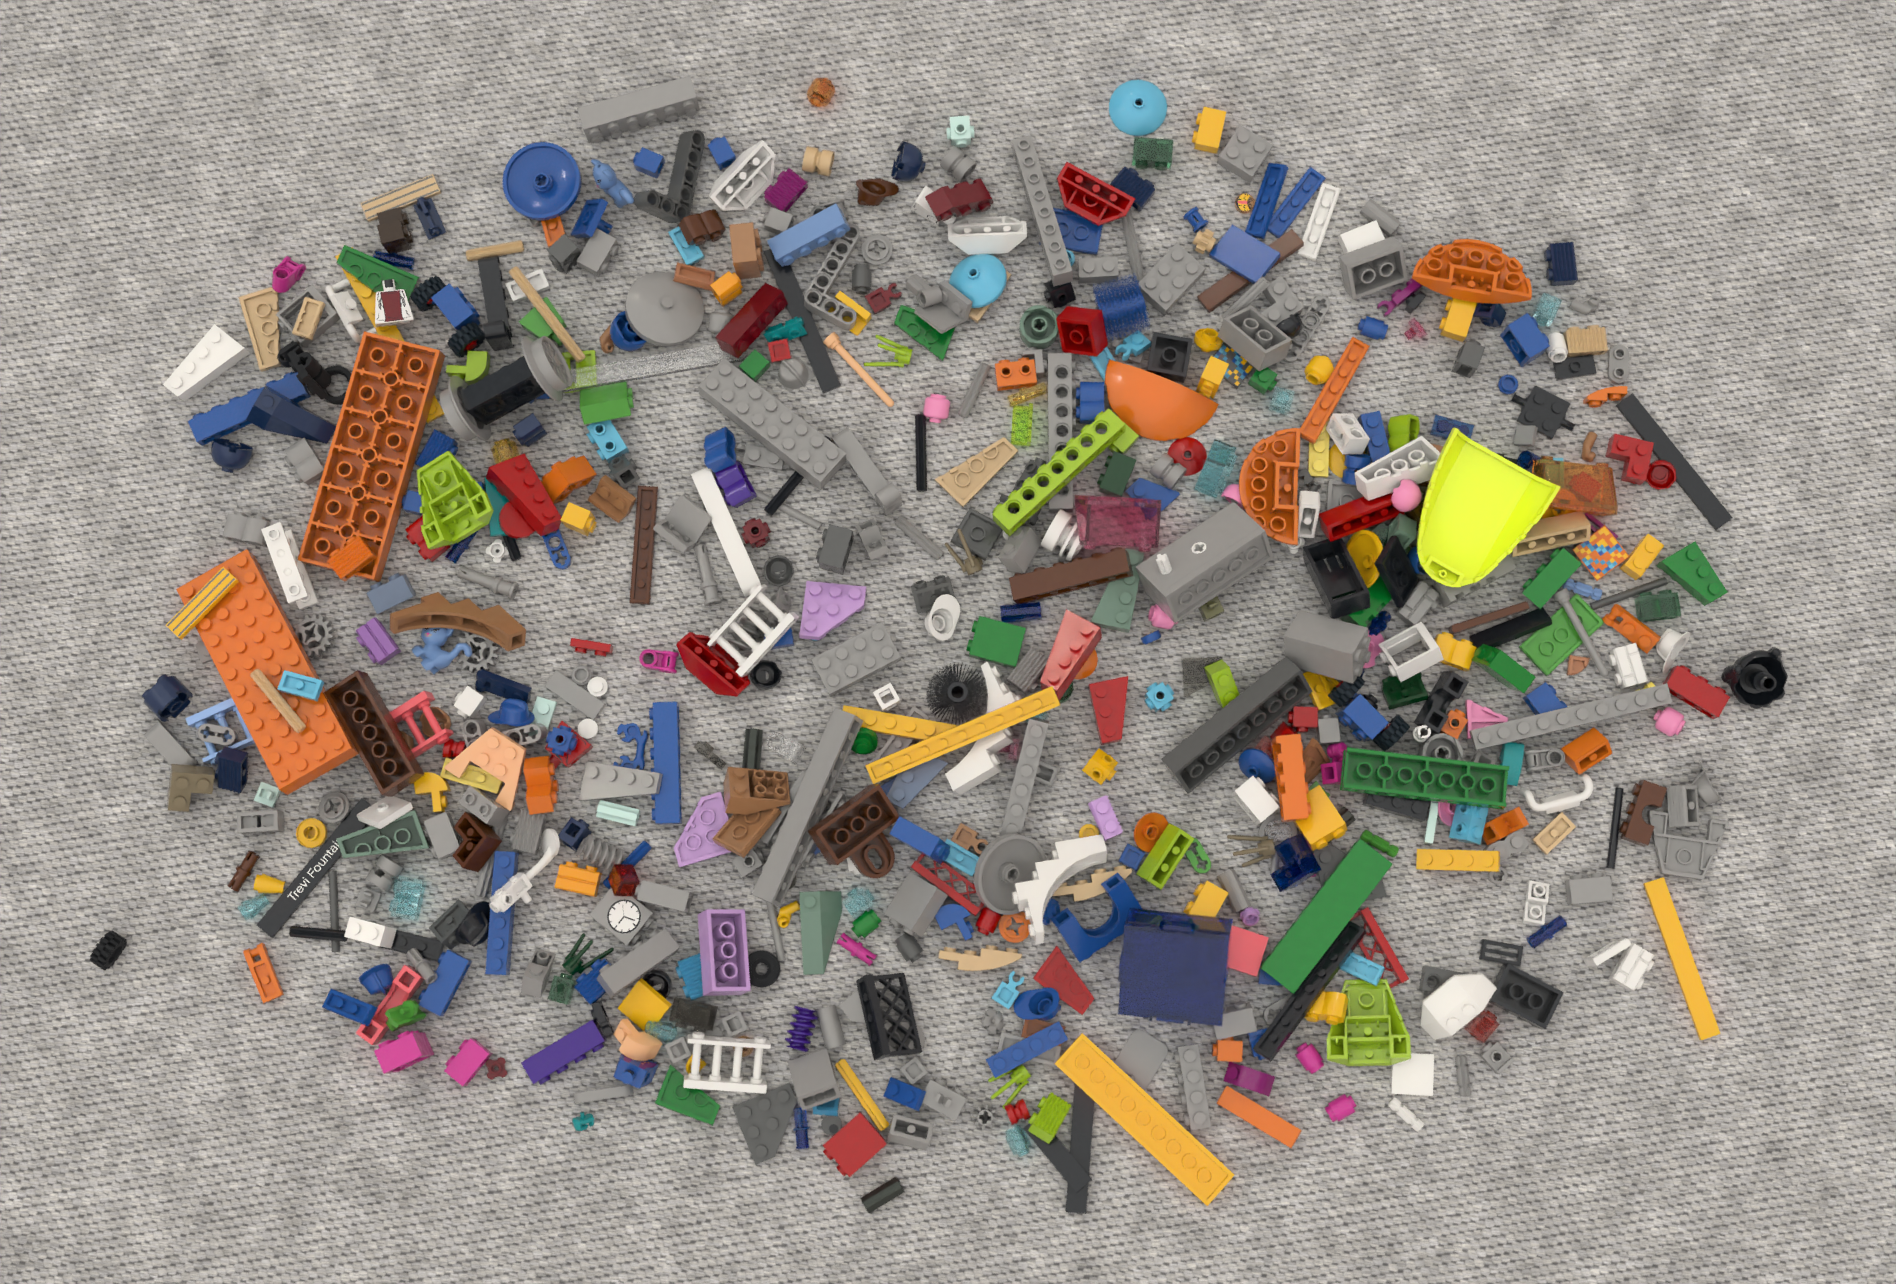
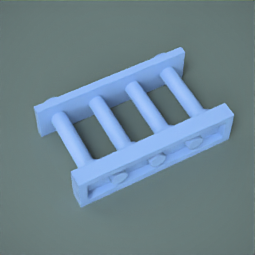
(218, 713)

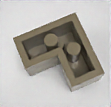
(188, 780)

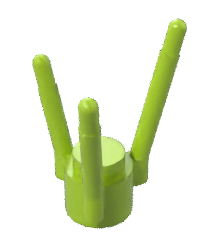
(902, 354)
(1018, 1075)

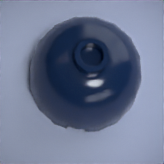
(909, 163)
(230, 455)

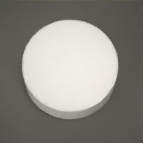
(588, 728)

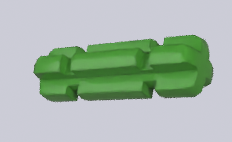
(1379, 843)

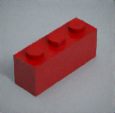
(1696, 691)

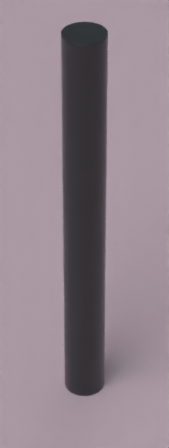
(1615, 828)

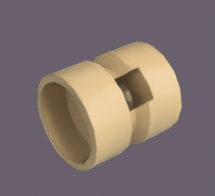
(818, 161)

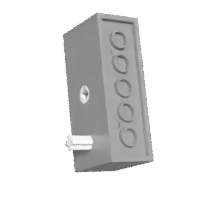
(1204, 562)

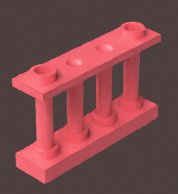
(405, 713)

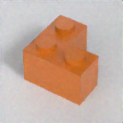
(567, 477)
(541, 786)

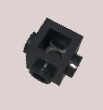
(1060, 294)

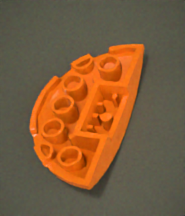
(1473, 273)
(1154, 404)
(1271, 485)

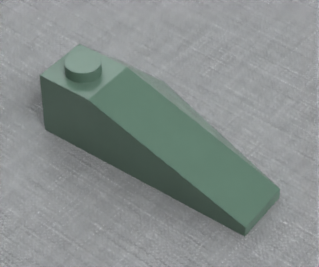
(819, 922)

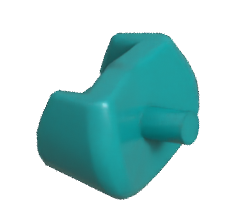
(580, 1121)

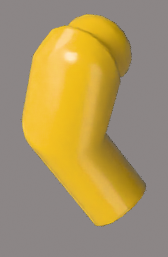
(786, 912)

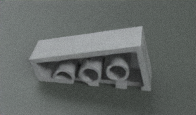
(1449, 595)

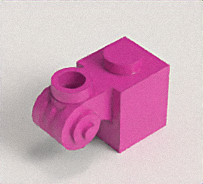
(1332, 771)

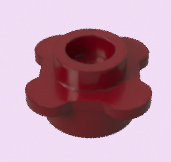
(491, 1064)

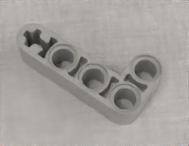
(523, 731)

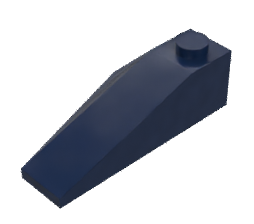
(283, 416)

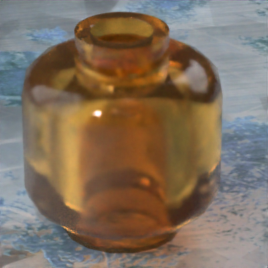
(820, 92)

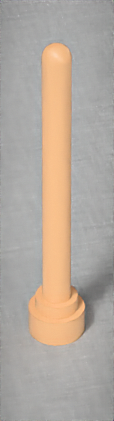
(833, 342)

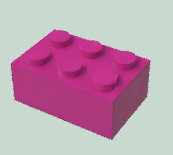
(404, 1052)

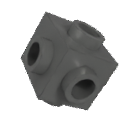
(623, 471)

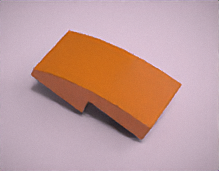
(1599, 397)

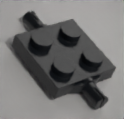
(1543, 411)

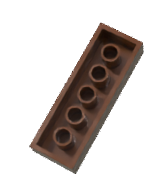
(374, 733)

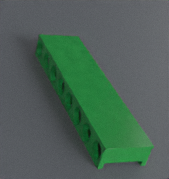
(1424, 778)
(1325, 915)

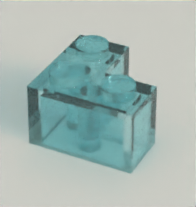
(1217, 466)

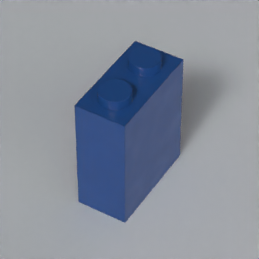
(920, 840)

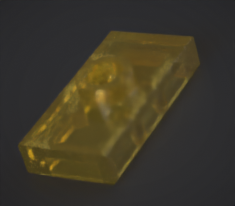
(1026, 393)

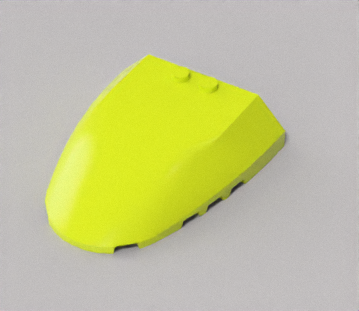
(1476, 511)

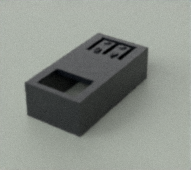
(1338, 581)

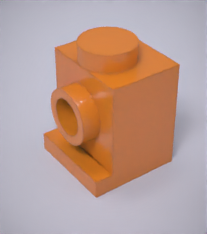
(1453, 731)

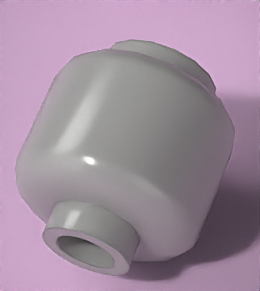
(718, 320)

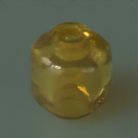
(504, 450)

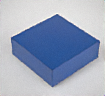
(1131, 857)

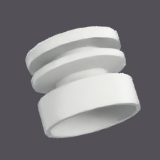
(1062, 534)

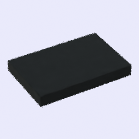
(1396, 571)

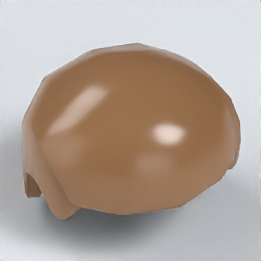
(442, 717)

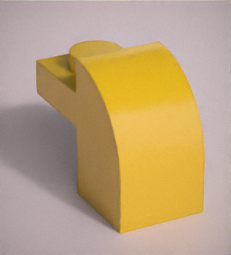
(434, 785)

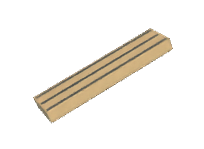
(401, 197)

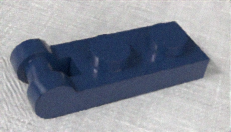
(501, 686)

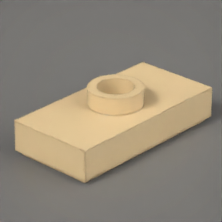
(308, 318)

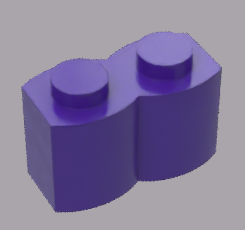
(736, 485)

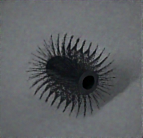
(952, 684)

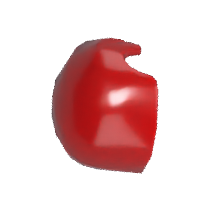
(1661, 474)

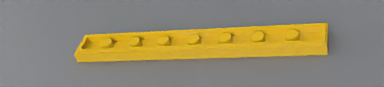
(1681, 958)

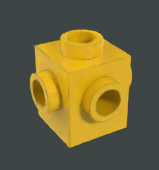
(1100, 767)

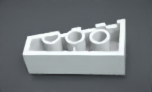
(205, 363)

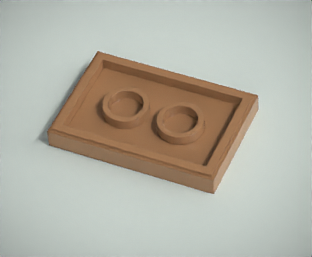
(744, 831)

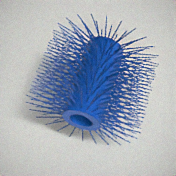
(1122, 306)

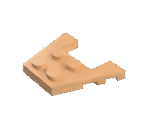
(497, 756)

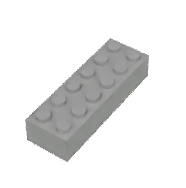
(639, 109)

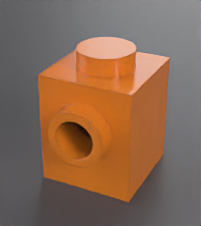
(1228, 1050)

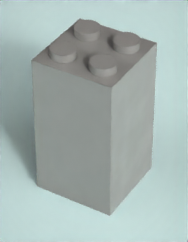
(1327, 646)

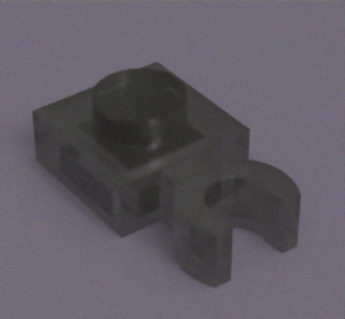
(706, 750)

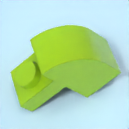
(475, 370)

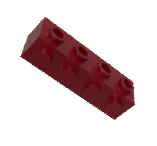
(751, 320)

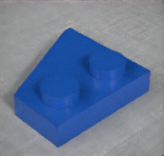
(1150, 490)

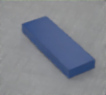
(349, 1007)

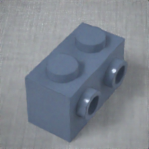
(391, 593)

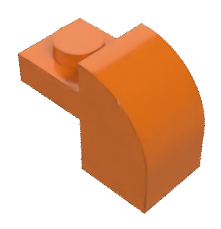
(1504, 825)

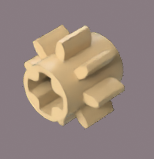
(1204, 241)

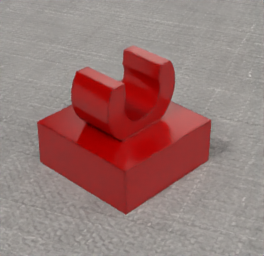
(779, 350)

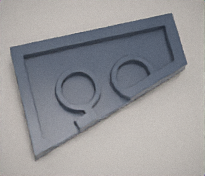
(913, 781)

